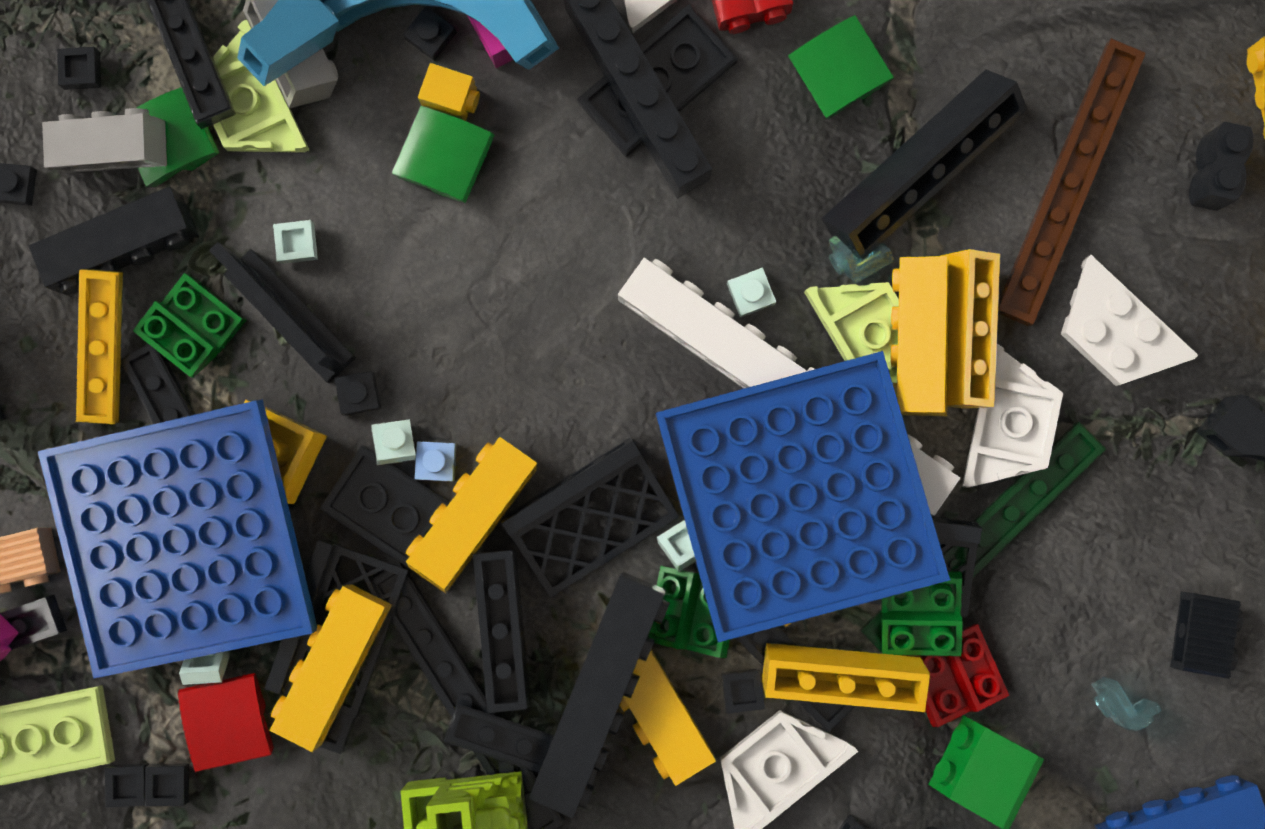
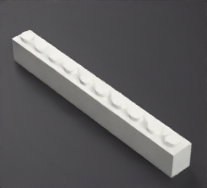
(740, 350)

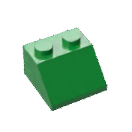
(985, 772)

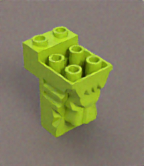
(465, 803)

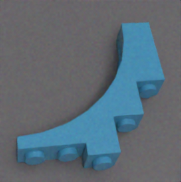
(511, 21)
(286, 37)

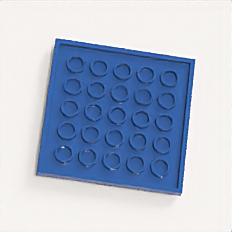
(801, 496)
(178, 539)

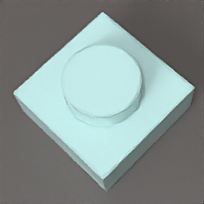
(295, 241)
(751, 292)
(393, 442)
(677, 546)
(204, 669)

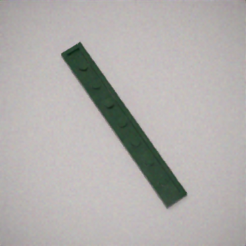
(1019, 505)

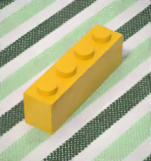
(972, 328)
(922, 335)
(471, 514)
(330, 667)
(845, 677)
(666, 724)

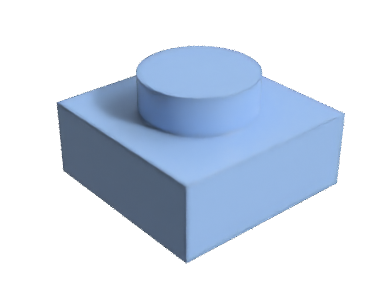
(435, 461)

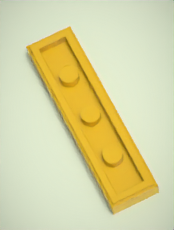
(99, 346)

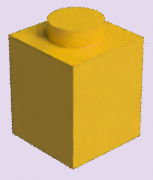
(449, 92)

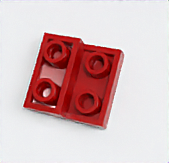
(962, 681)
(225, 722)

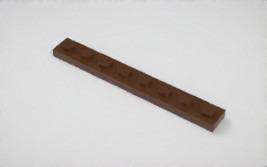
(1070, 182)

